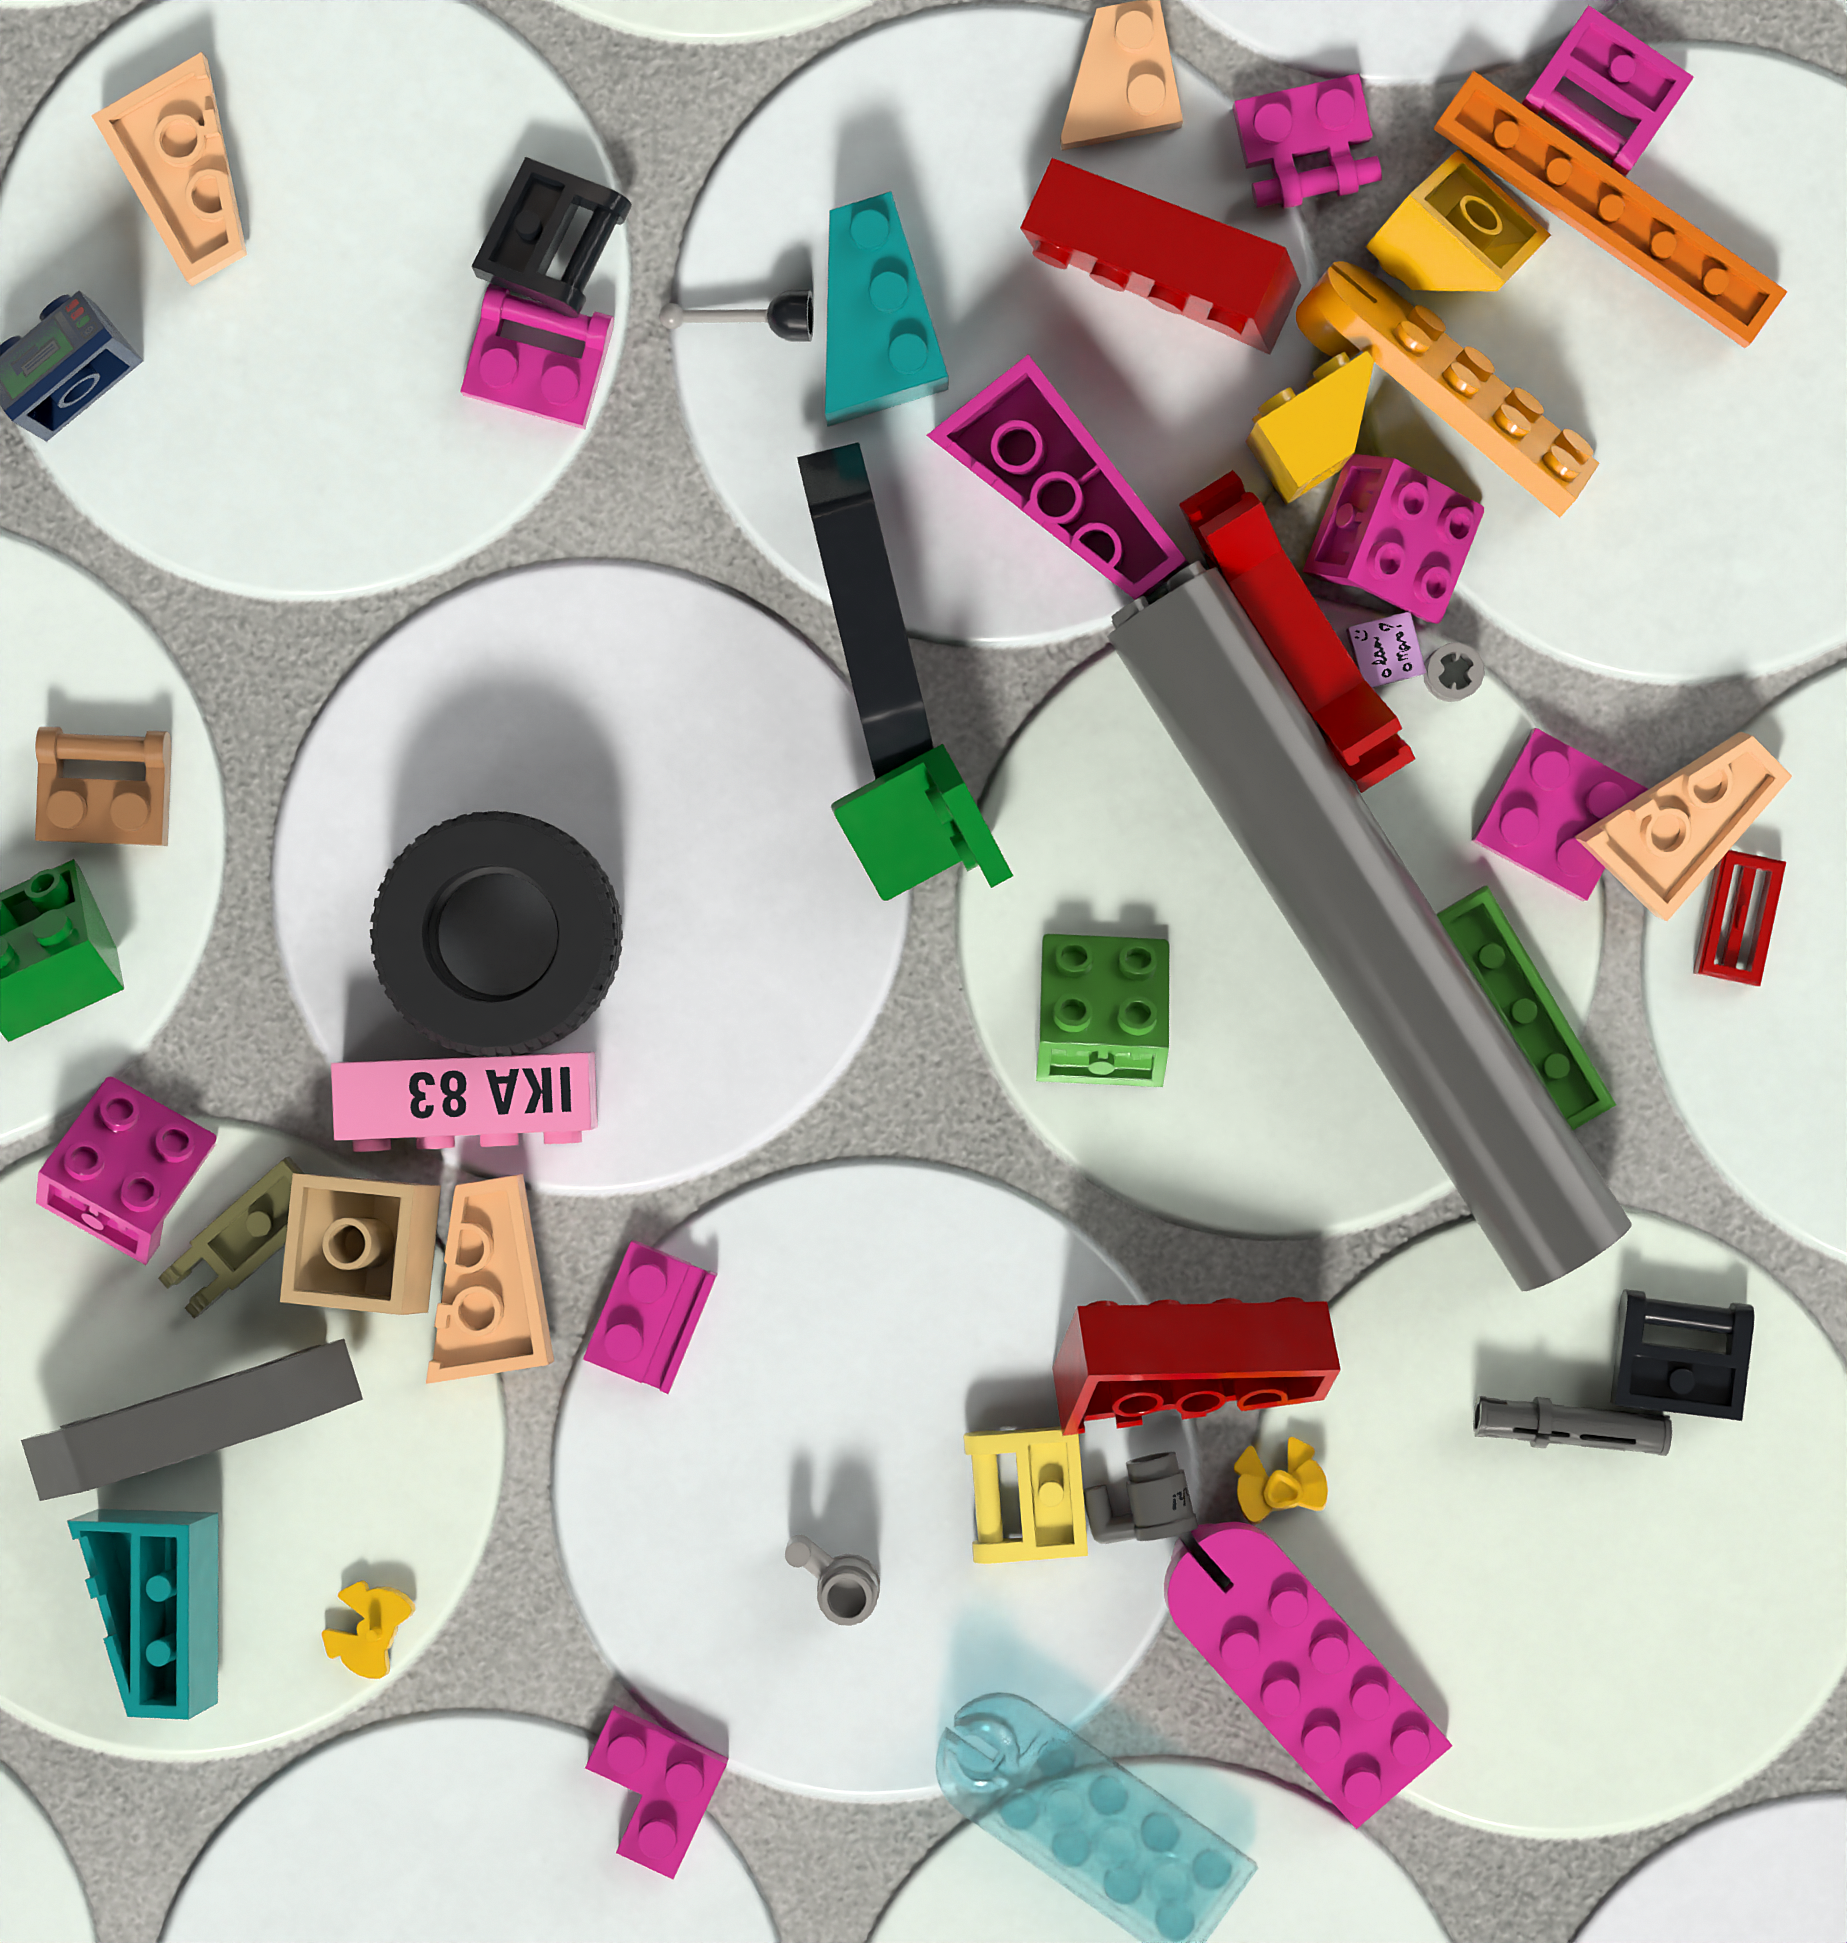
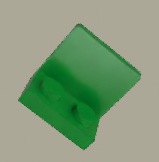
(918, 826)

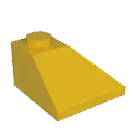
(1457, 233)

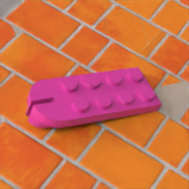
(1300, 1669)

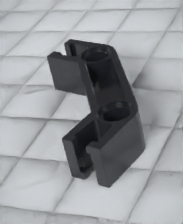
(866, 606)

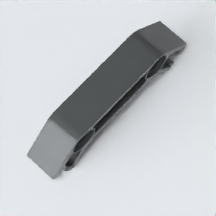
(192, 1421)

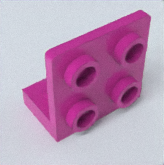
(1395, 535)
(123, 1168)

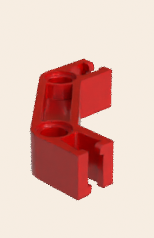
(1245, 549)

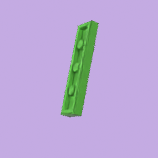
(1526, 1005)

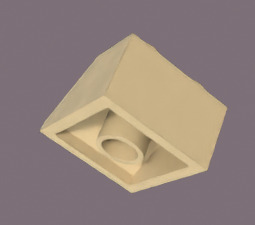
(360, 1244)

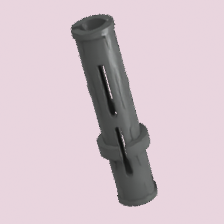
(1548, 1423)

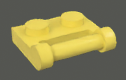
(1048, 1495)

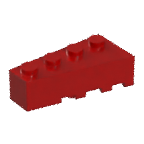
(1163, 254)
(1191, 1359)

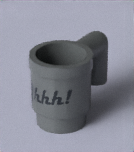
(1157, 1502)

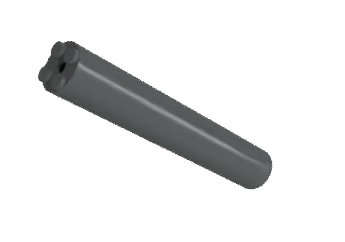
(1368, 928)

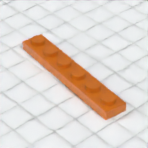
(1610, 210)

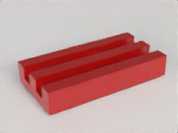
(1715, 912)

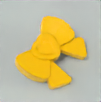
(1302, 1485)
(368, 1649)

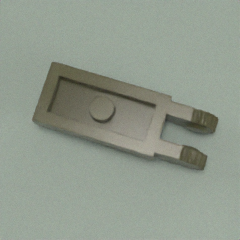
(239, 1238)

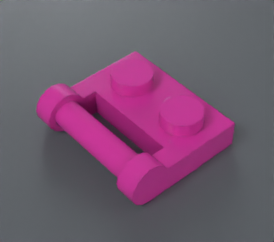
(1618, 73)
(530, 376)

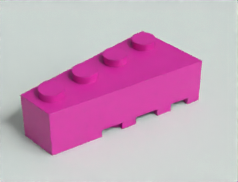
(1052, 469)

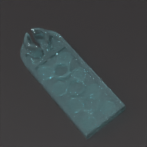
(1089, 1822)

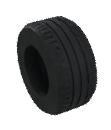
(408, 934)

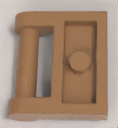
(102, 808)

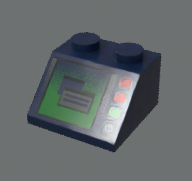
(62, 365)

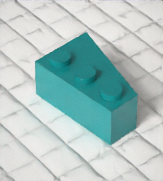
(877, 317)
(158, 1605)

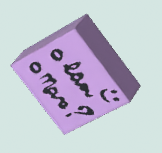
(1386, 650)

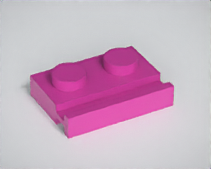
(650, 1316)

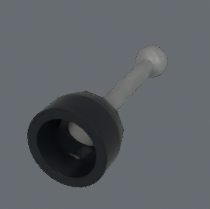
(788, 315)

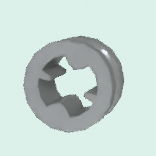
(1473, 675)

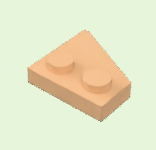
(1123, 78)

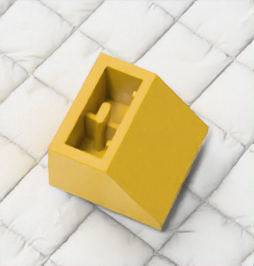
(1314, 433)

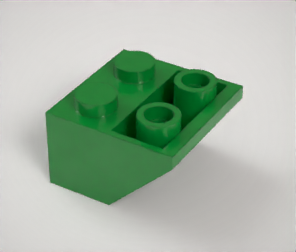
(52, 951)

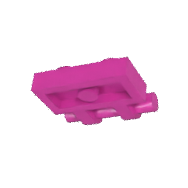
(1304, 123)

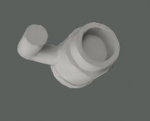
(846, 1583)

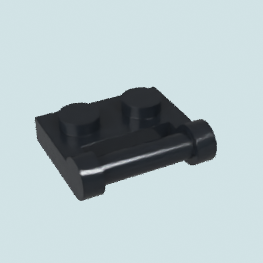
(532, 228)
(1676, 1376)

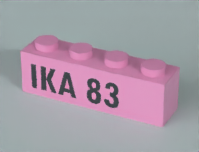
(464, 1097)

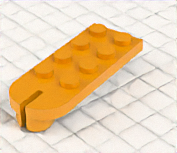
(1360, 312)

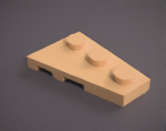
(179, 166)
(1686, 823)
(492, 1287)

